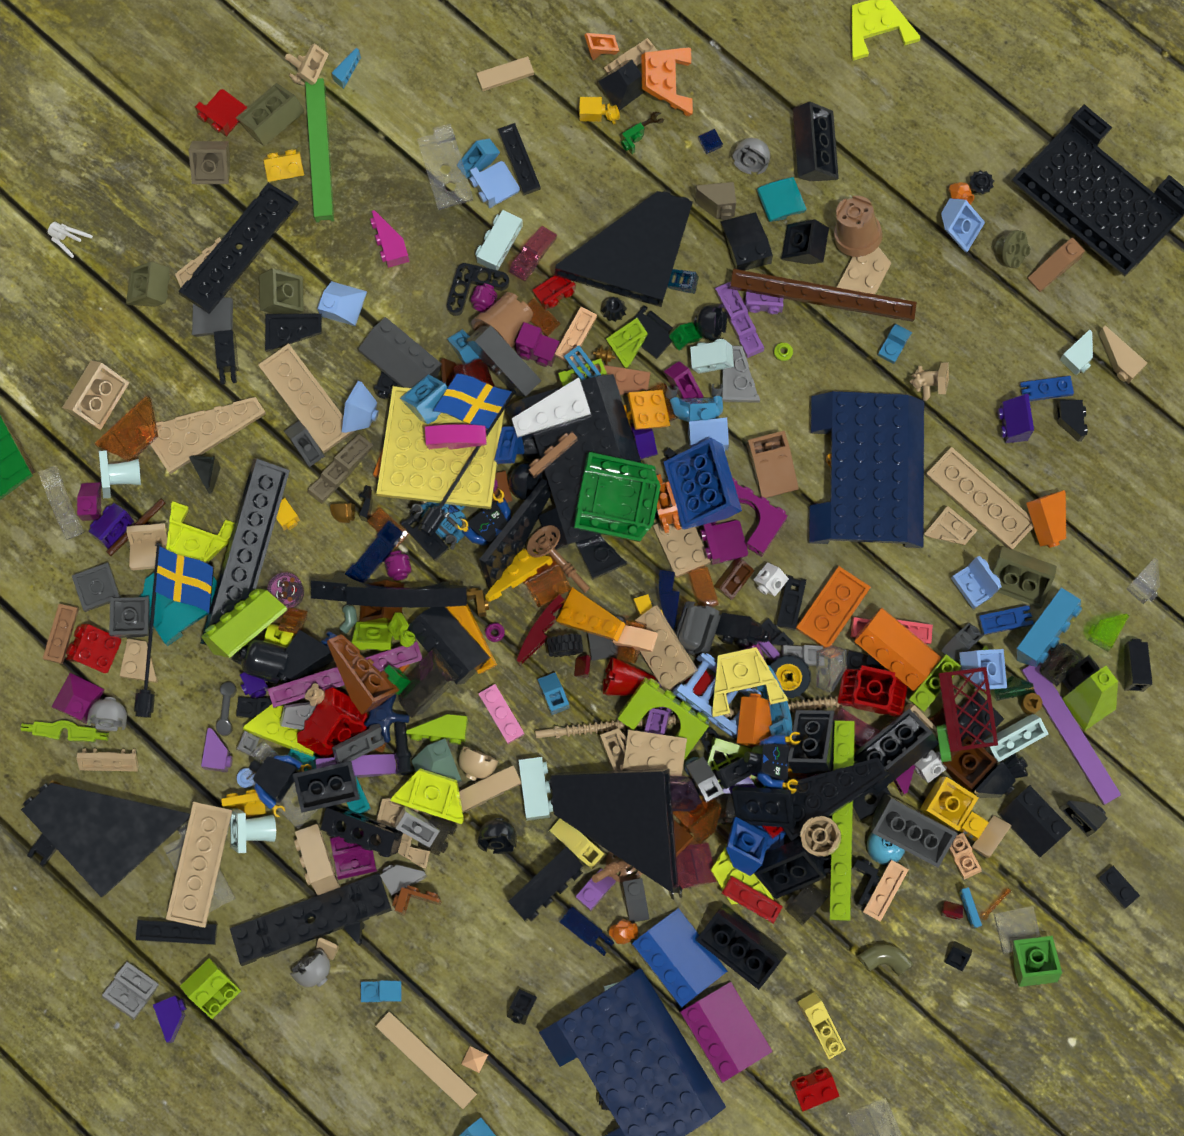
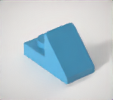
(894, 343)
(381, 991)

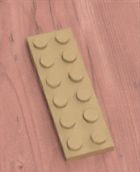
(305, 397)
(981, 498)
(199, 864)

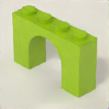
(649, 696)

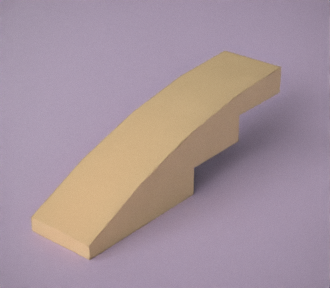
(489, 788)

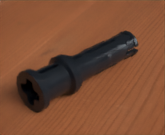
(403, 754)

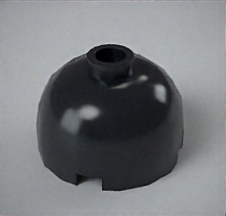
(711, 321)
(522, 482)
(497, 836)

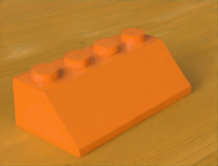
(897, 649)

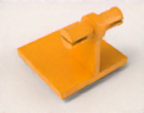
(647, 409)

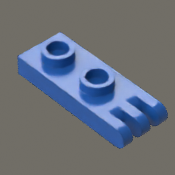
(1048, 388)
(1005, 620)

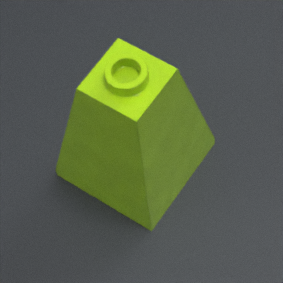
(1093, 698)

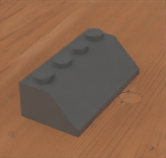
(398, 355)
(912, 830)

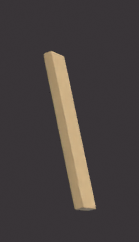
(426, 1060)

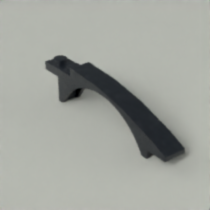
(357, 593)

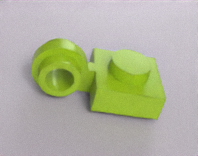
(398, 629)

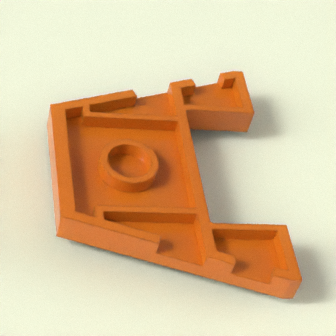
(660, 76)

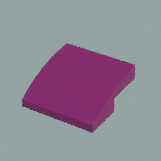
(351, 858)

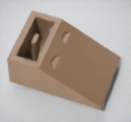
(772, 464)

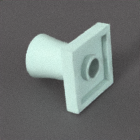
(118, 473)
(250, 829)

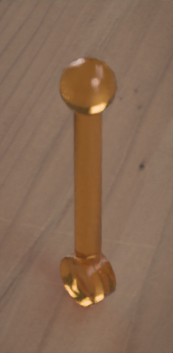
(985, 916)

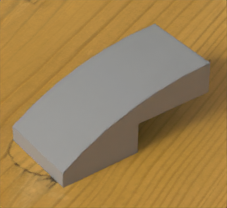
(805, 652)

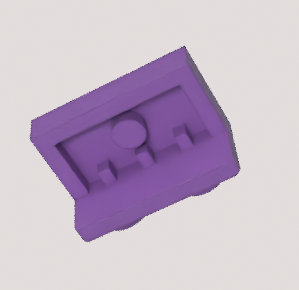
(758, 302)

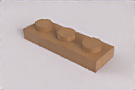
(552, 454)
(60, 633)

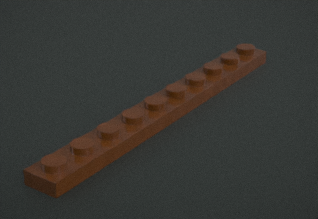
(823, 295)

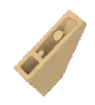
(1122, 357)

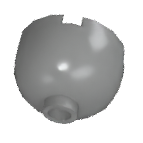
(752, 156)
(107, 715)
(312, 969)

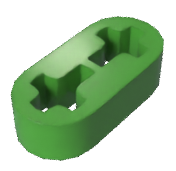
(944, 743)

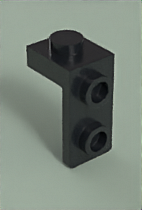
(865, 867)

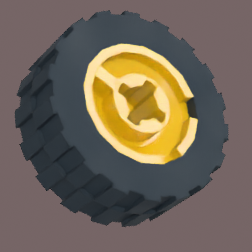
(801, 674)

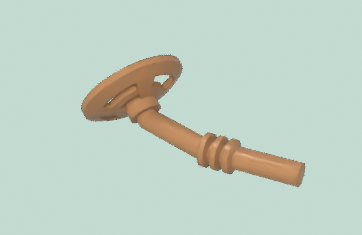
(549, 547)
(612, 867)

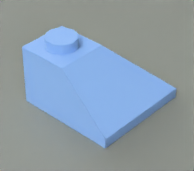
(961, 222)
(341, 303)
(359, 409)
(991, 659)

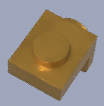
(482, 604)

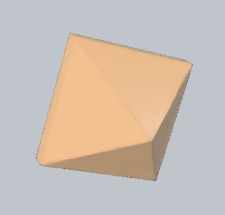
(474, 1059)

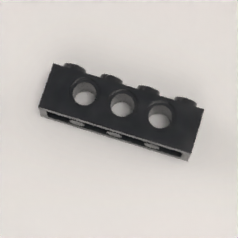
(389, 835)

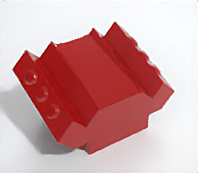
(873, 691)
(331, 723)

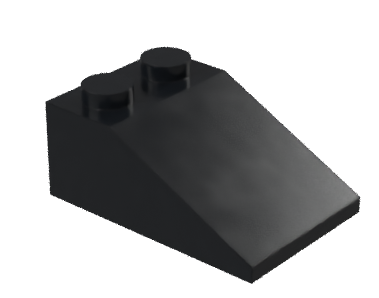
(747, 242)
(816, 744)

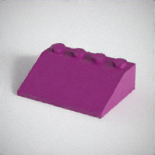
(726, 1032)

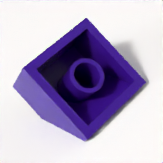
(1016, 419)
(111, 525)

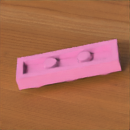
(501, 714)

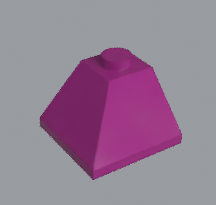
(77, 697)

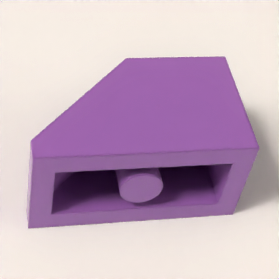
(215, 755)
(594, 892)

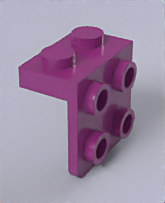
(724, 542)

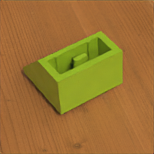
(210, 988)

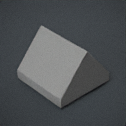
(247, 743)

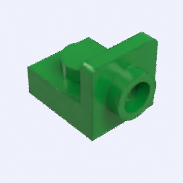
(632, 135)
(685, 335)
(397, 677)

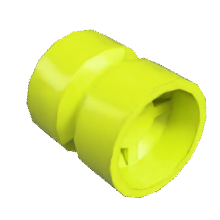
(273, 633)

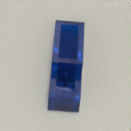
(668, 598)

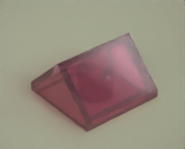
(695, 866)

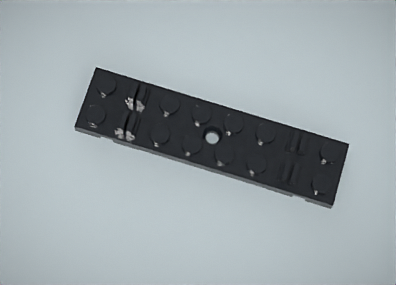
(225, 262)
(291, 927)

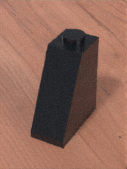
(1137, 666)

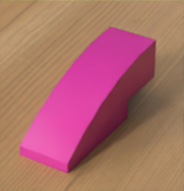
(455, 436)

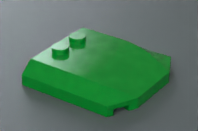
(617, 497)

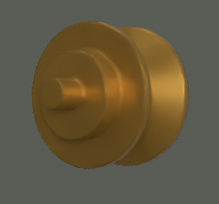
(605, 355)

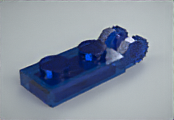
(585, 929)

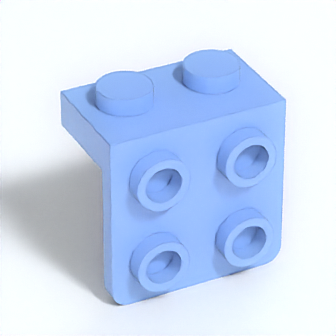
(494, 183)
(977, 582)

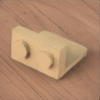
(142, 544)

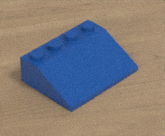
(702, 485)
(678, 959)

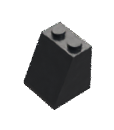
(304, 658)

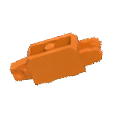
(666, 506)

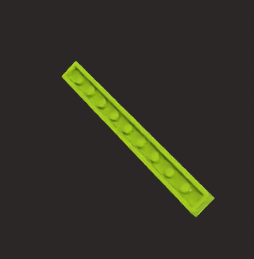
(842, 858)

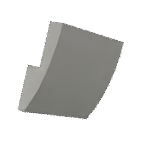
(130, 990)

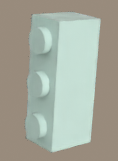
(499, 240)
(1017, 737)
(535, 788)

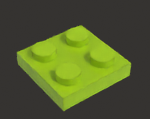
(372, 636)

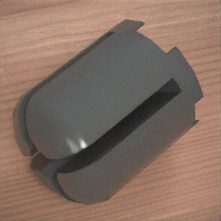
(697, 628)

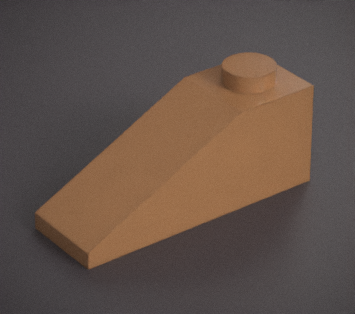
(1056, 264)

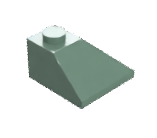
(437, 759)

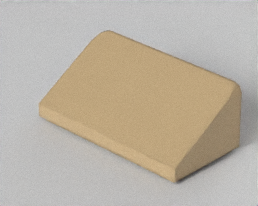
(991, 836)

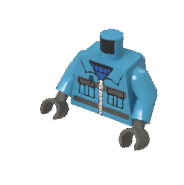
(696, 408)
(447, 529)

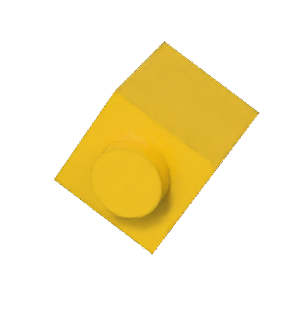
(591, 109)
(286, 516)
(973, 826)

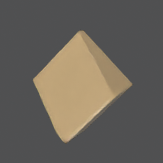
(328, 947)

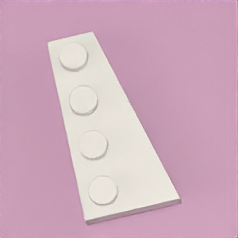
(558, 408)

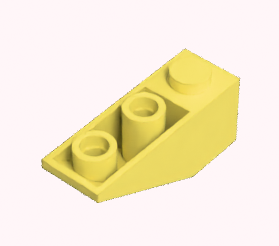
(578, 843)
(821, 1025)

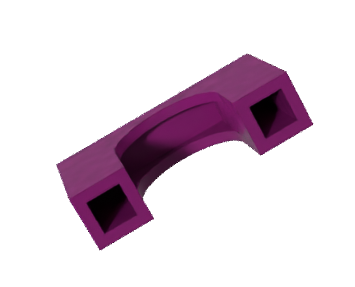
(770, 519)

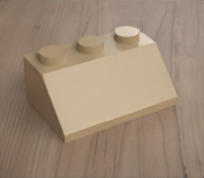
(95, 394)

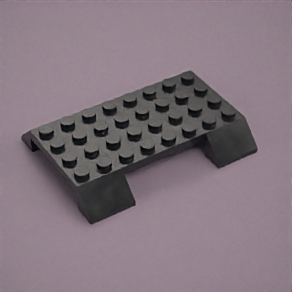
(1099, 196)
(602, 433)

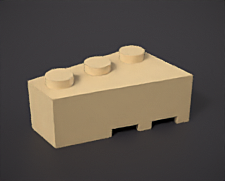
(614, 746)
(316, 859)

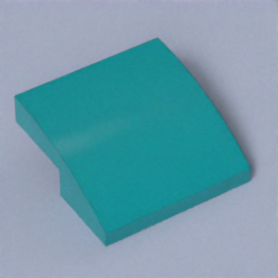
(781, 199)

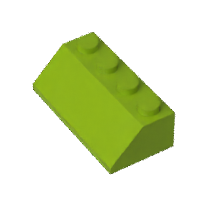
(243, 623)

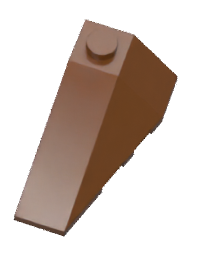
(362, 680)

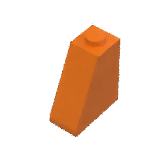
(1049, 518)
(754, 720)

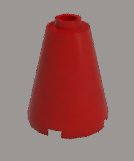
(622, 678)

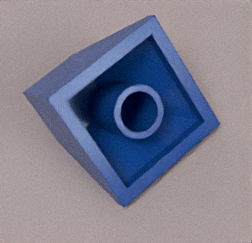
(746, 846)

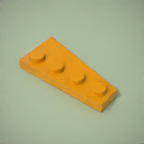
(465, 617)
(589, 617)

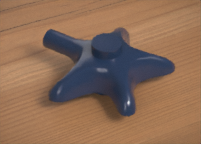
(385, 717)

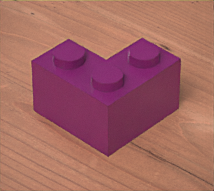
(535, 346)

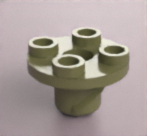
(1013, 248)

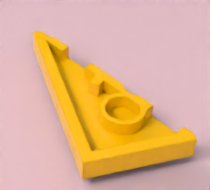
(516, 573)

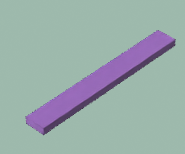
(1072, 735)

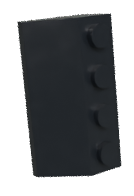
(815, 142)
(442, 631)
(898, 746)
(546, 884)
(741, 946)

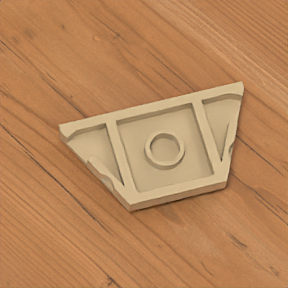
(865, 272)

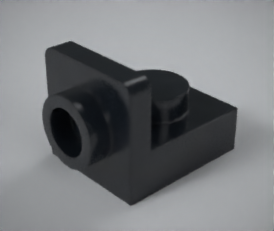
(384, 386)
(521, 1007)

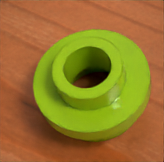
(783, 357)

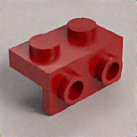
(554, 290)
(815, 1089)

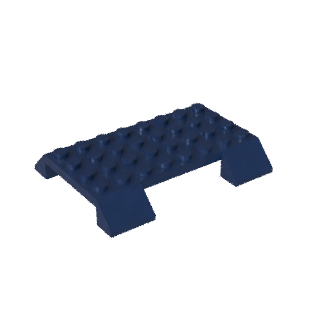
(873, 468)
(636, 1061)

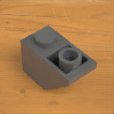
(962, 641)
(704, 779)

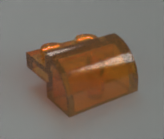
(547, 583)

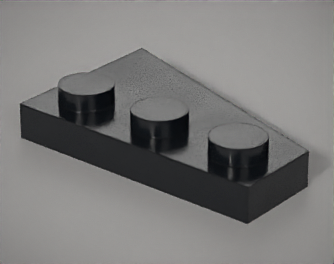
(290, 328)
(599, 556)

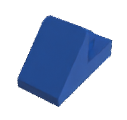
(508, 446)

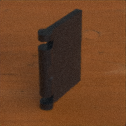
(657, 330)

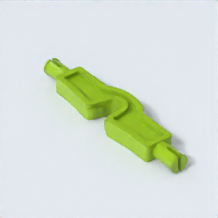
(54, 731)

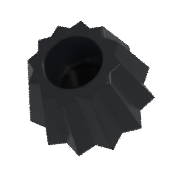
(981, 182)
(613, 309)
(1016, 765)

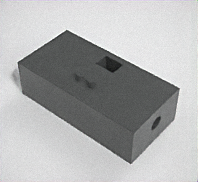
(503, 360)

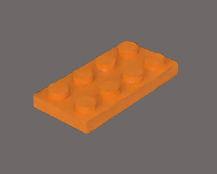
(833, 607)

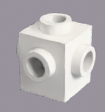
(770, 579)
(929, 766)

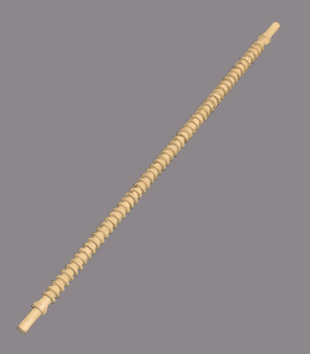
(559, 731)

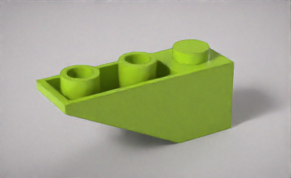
(931, 686)
(447, 727)

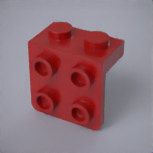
(221, 112)
(93, 648)

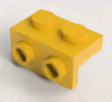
(284, 165)
(247, 803)

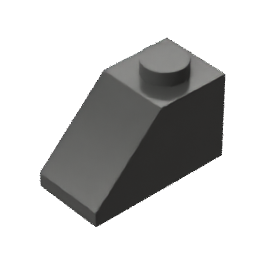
(304, 443)
(636, 900)

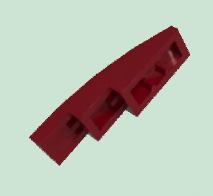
(536, 636)

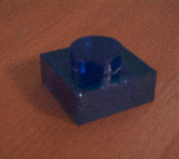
(710, 141)

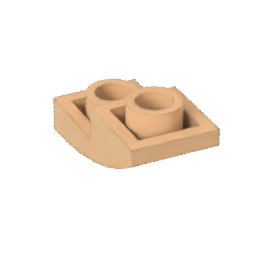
(637, 638)
(964, 857)

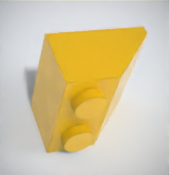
(949, 803)

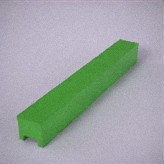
(319, 151)

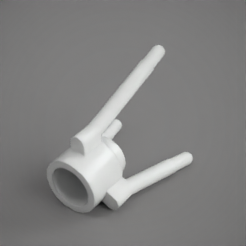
(61, 231)

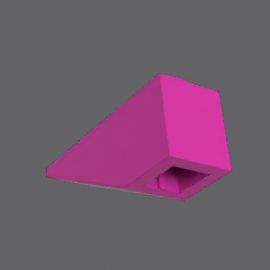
(393, 245)

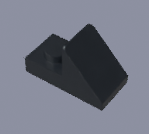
(856, 660)
(1080, 673)

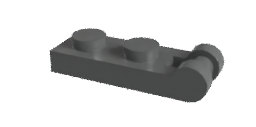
(359, 744)

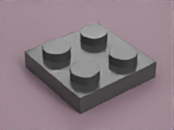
(95, 587)

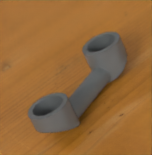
(223, 726)

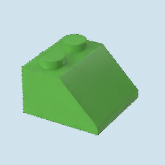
(1036, 961)

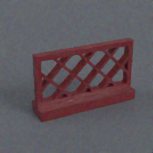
(951, 711)

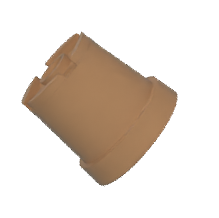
(855, 238)
(505, 317)

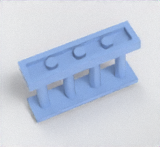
(701, 703)

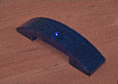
(376, 553)

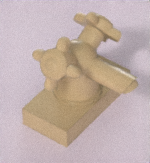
(309, 65)
(931, 378)

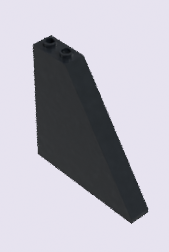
(634, 252)
(624, 814)
(100, 832)

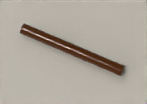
(142, 521)

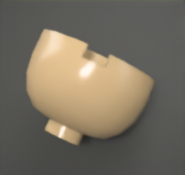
(476, 764)
(820, 836)

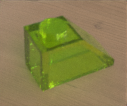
(1107, 631)

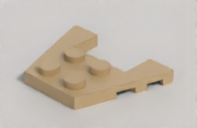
(388, 814)

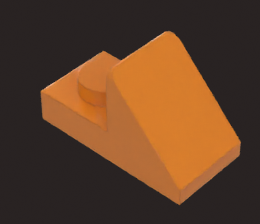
(601, 44)

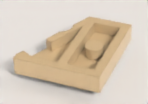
(135, 662)

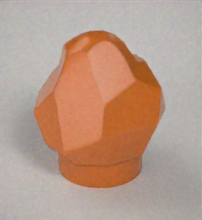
(961, 191)
(624, 931)

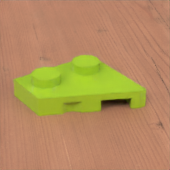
(628, 341)

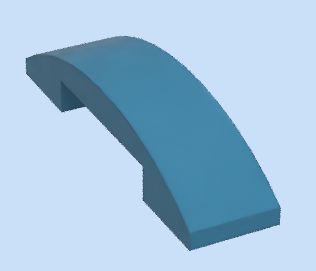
(779, 713)

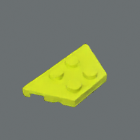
(268, 727)
(432, 795)
(723, 870)

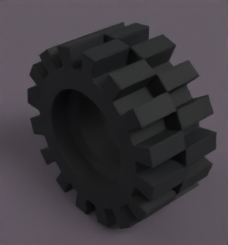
(565, 645)

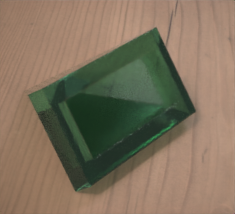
(1015, 688)

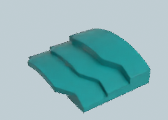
(172, 616)

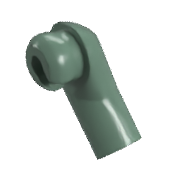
(350, 618)

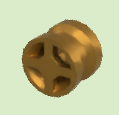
(1028, 706)

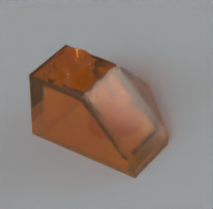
(700, 821)

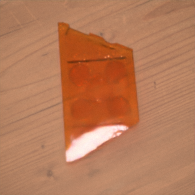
(131, 433)

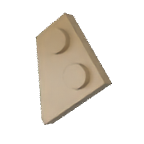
(951, 528)

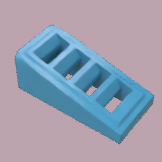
(344, 71)

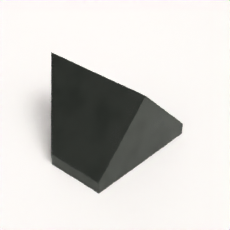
(207, 469)

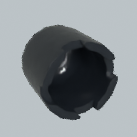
(263, 660)

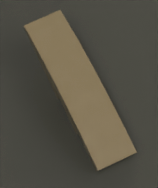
(340, 468)

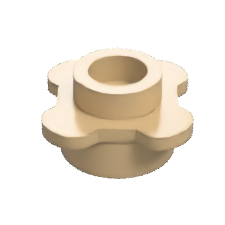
(315, 695)

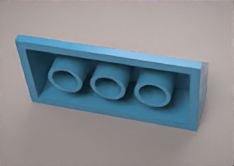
(1048, 628)

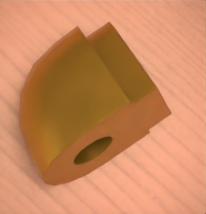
(343, 512)

